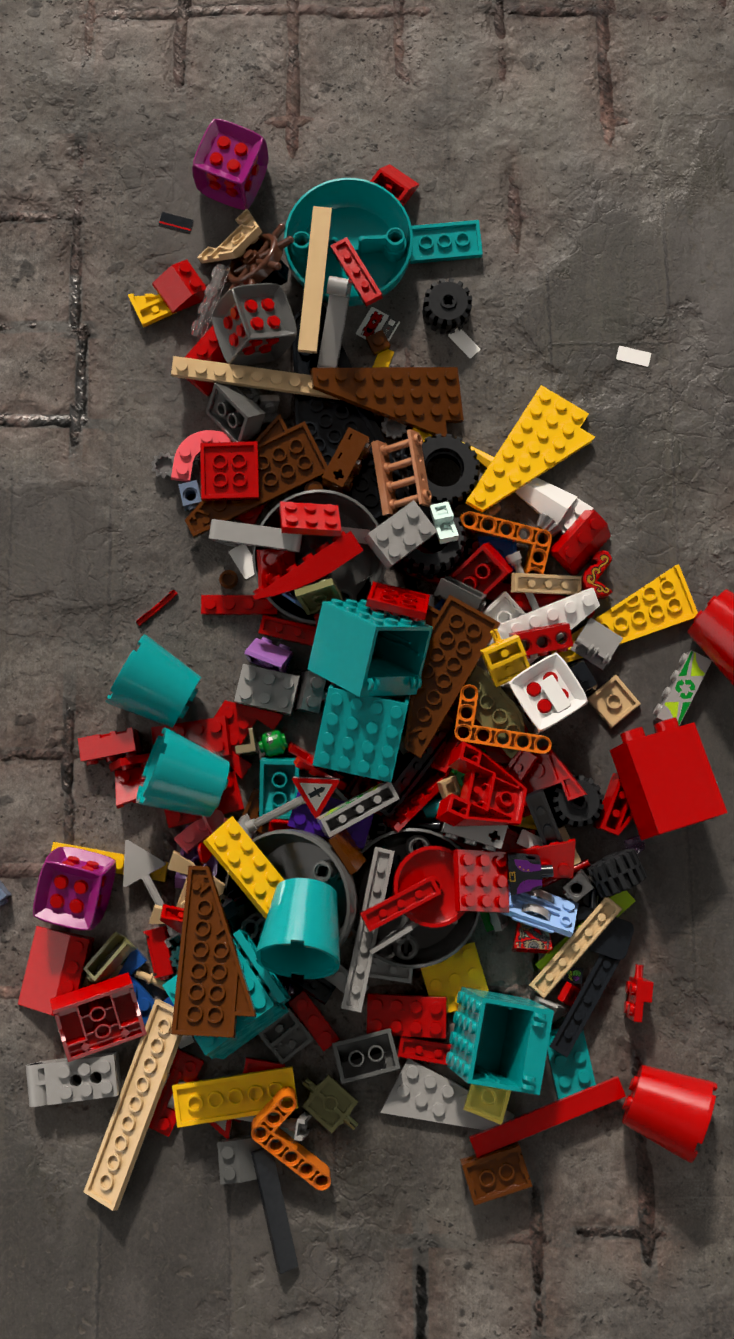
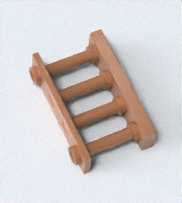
(385, 469)

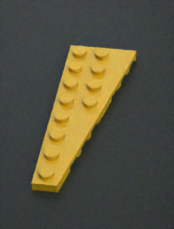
(650, 609)

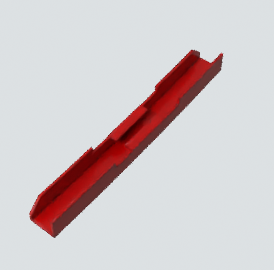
(156, 608)

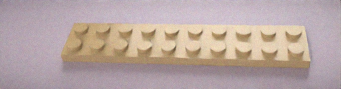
(134, 1108)

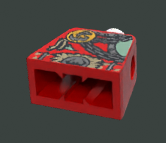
(531, 940)

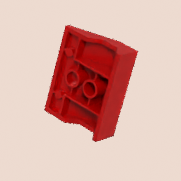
(98, 1017)

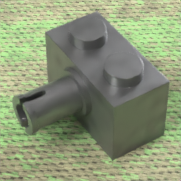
(310, 693)

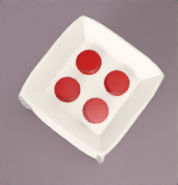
(532, 700)

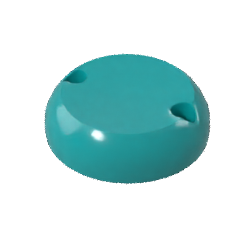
(368, 218)

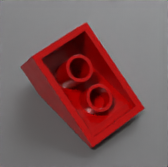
(484, 569)

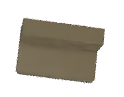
(248, 749)

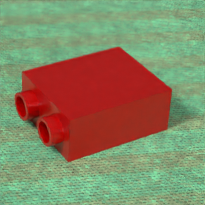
(667, 778)

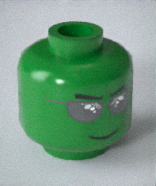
(273, 743)

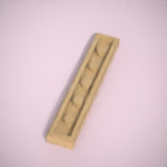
(575, 947)

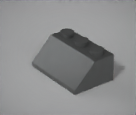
(366, 1056)

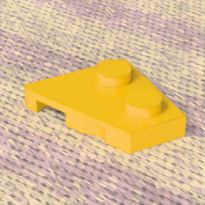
(149, 308)

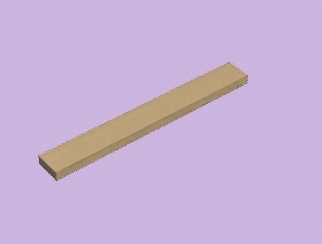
(314, 280)

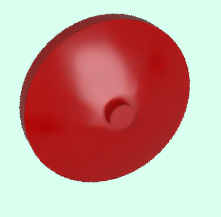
(417, 866)

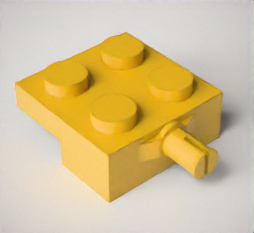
(504, 658)

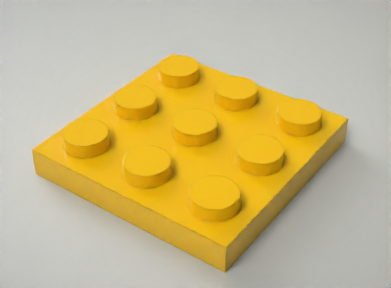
(457, 971)

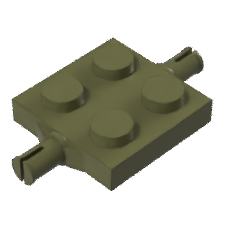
(330, 1103)

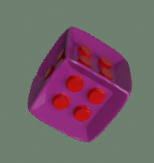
(230, 164)
(74, 888)

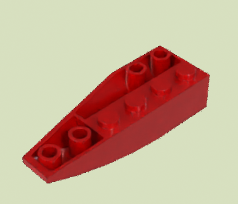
(314, 567)

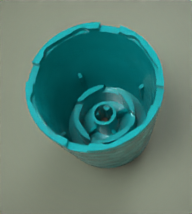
(154, 684)
(183, 776)
(301, 930)

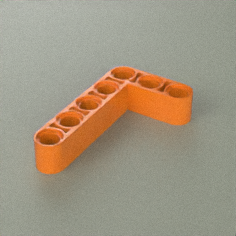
(513, 535)
(493, 732)
(286, 1142)

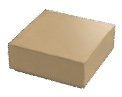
(448, 786)

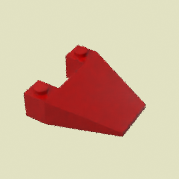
(487, 794)

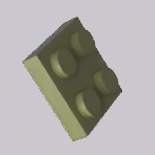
(313, 595)

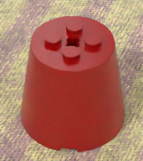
(715, 632)
(670, 1109)

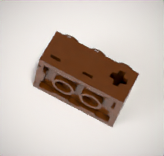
(346, 462)
(496, 1173)

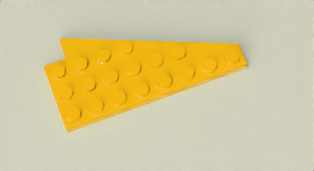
(540, 440)

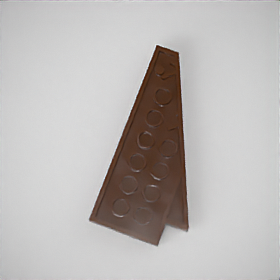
(409, 395)
(285, 463)
(450, 659)
(209, 975)

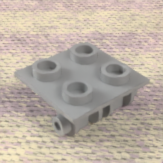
(596, 643)

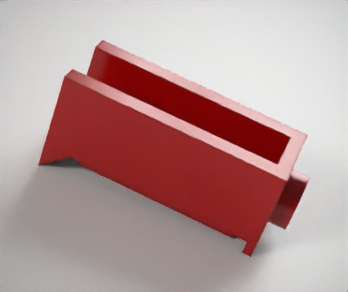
(160, 952)

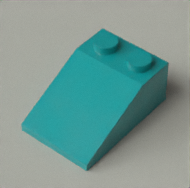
(277, 784)

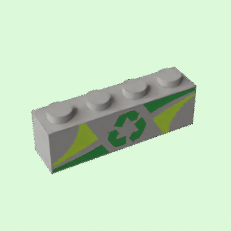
(683, 687)
(357, 808)

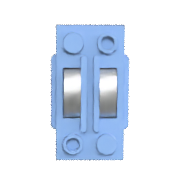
(543, 911)

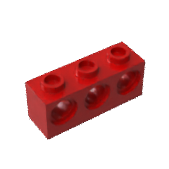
(549, 633)

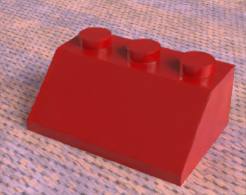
(209, 350)
(581, 541)

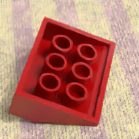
(54, 967)

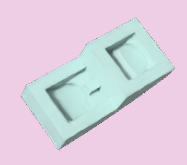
(443, 522)

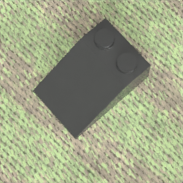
(235, 414)
(236, 1159)

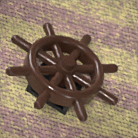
(261, 261)

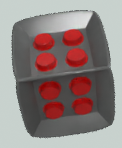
(254, 324)

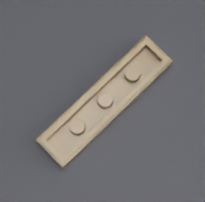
(545, 583)

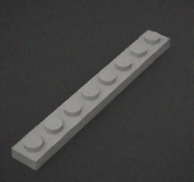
(365, 941)

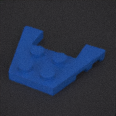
(143, 998)

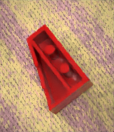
(109, 746)
(616, 809)

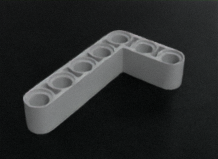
(339, 295)
(236, 533)

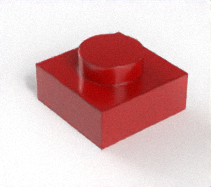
(568, 993)

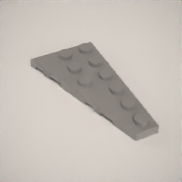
(432, 1097)

